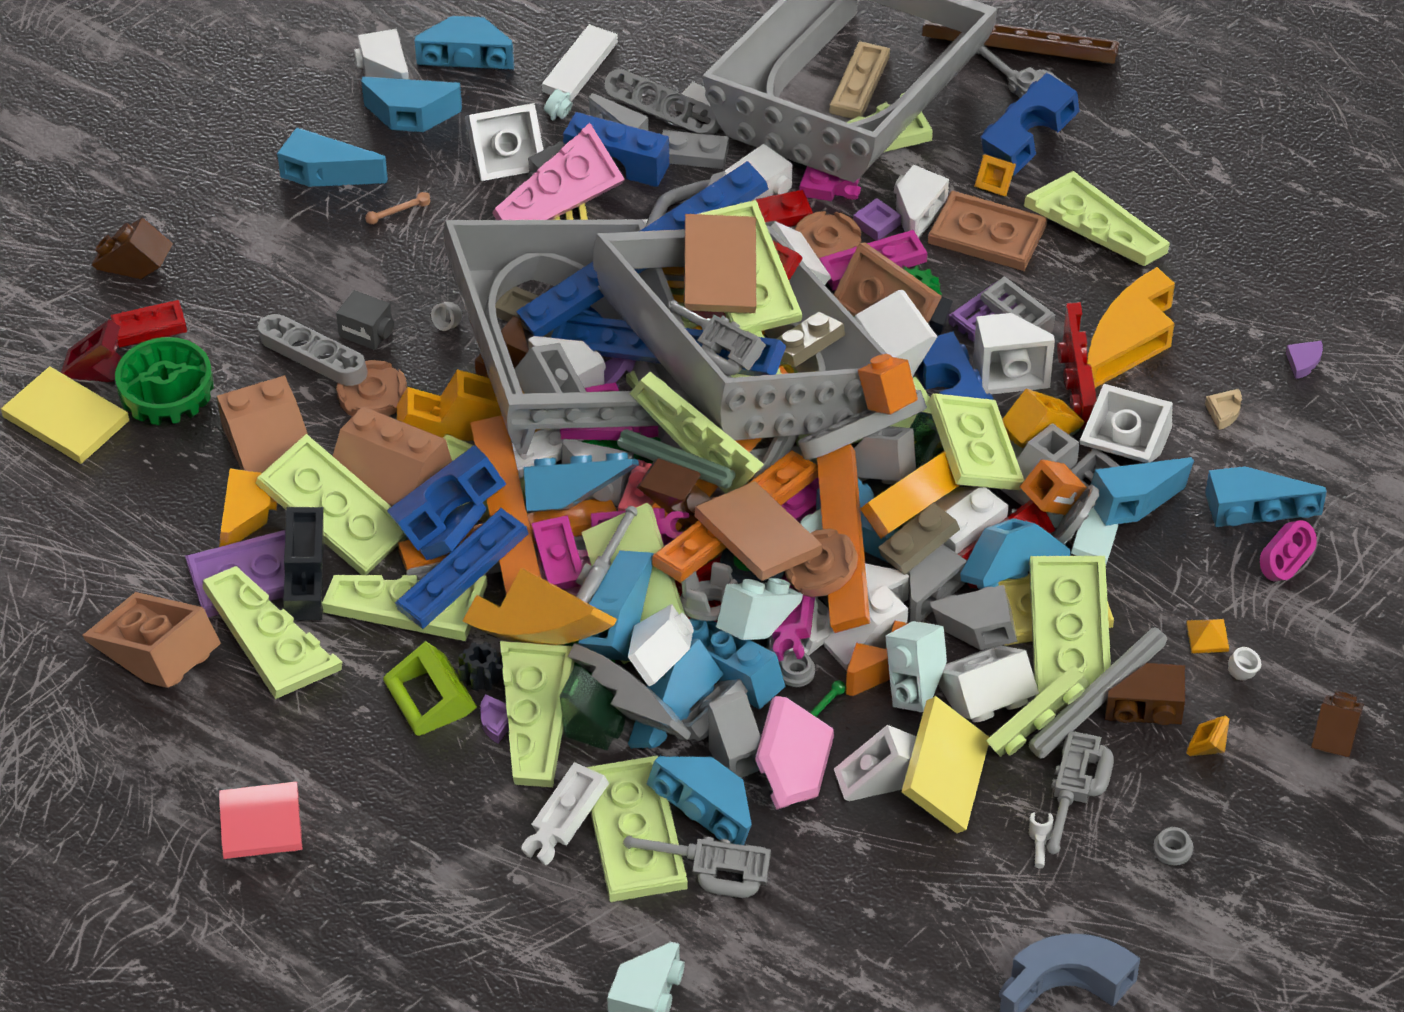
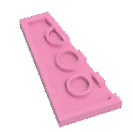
(564, 182)

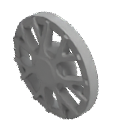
(1077, 514)

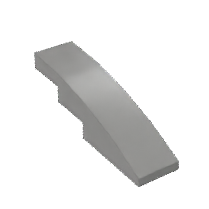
(630, 694)

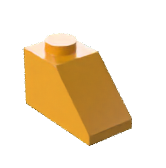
(1036, 412)
(244, 507)

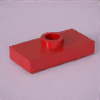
(149, 323)

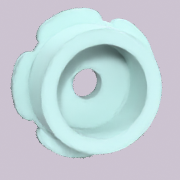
(558, 104)

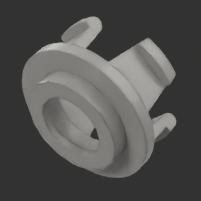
(697, 594)

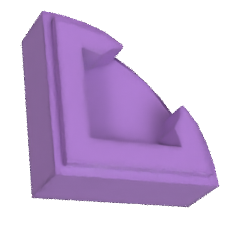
(1304, 357)
(616, 368)
(494, 718)

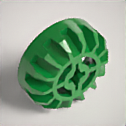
(159, 374)

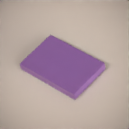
(257, 557)

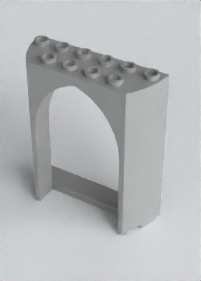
(756, 69)
(501, 254)
(743, 407)

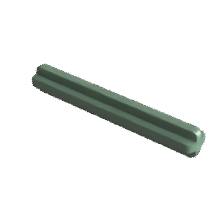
(653, 449)

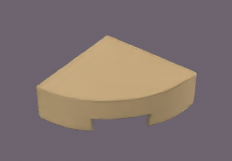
(1224, 407)

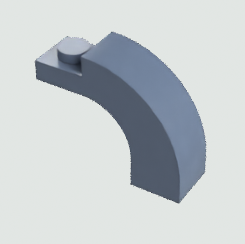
(1069, 961)

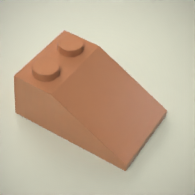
(261, 422)
(155, 638)

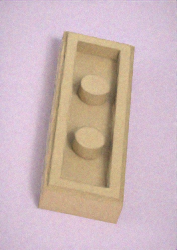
(859, 80)

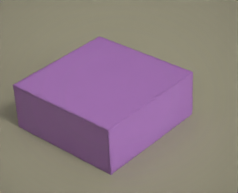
(877, 219)

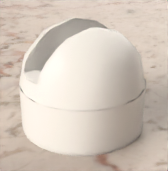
(443, 313)
(1244, 663)

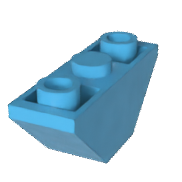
(464, 43)
(411, 103)
(1006, 551)
(704, 793)

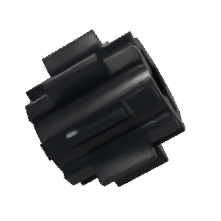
(480, 666)

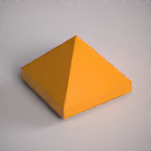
(995, 175)
(1207, 636)
(1209, 737)

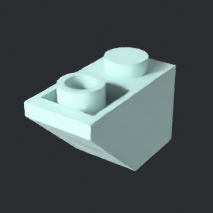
(756, 607)
(915, 663)
(646, 981)

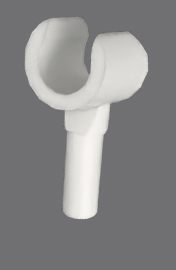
(1040, 834)

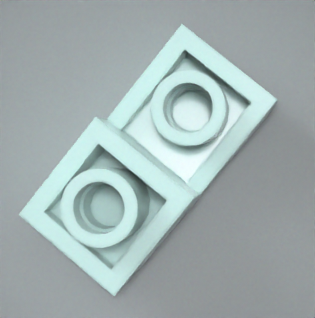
(1094, 537)

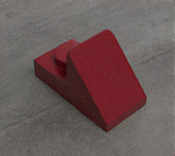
(94, 355)

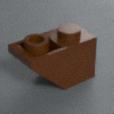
(132, 250)
(1149, 696)
(1338, 724)

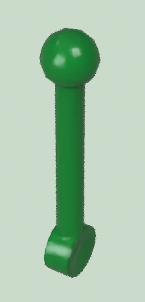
(838, 687)

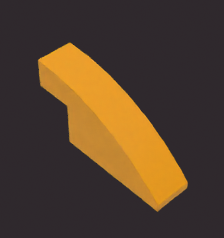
(1133, 327)
(463, 401)
(910, 496)
(537, 614)

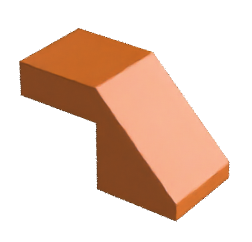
(868, 666)

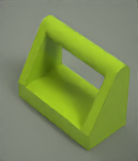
(456, 699)

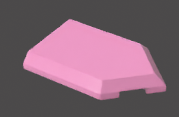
(793, 752)

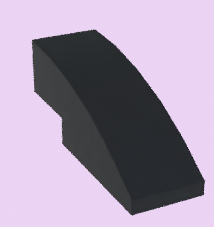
(304, 562)

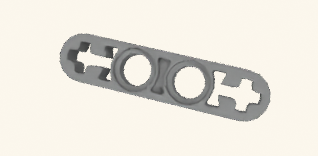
(662, 103)
(307, 354)
(855, 428)

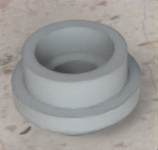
(805, 667)
(1175, 838)

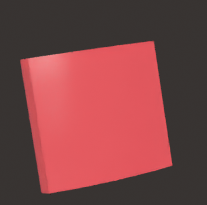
(260, 820)

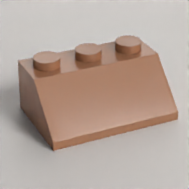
(389, 454)

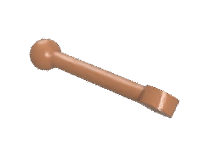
(422, 199)

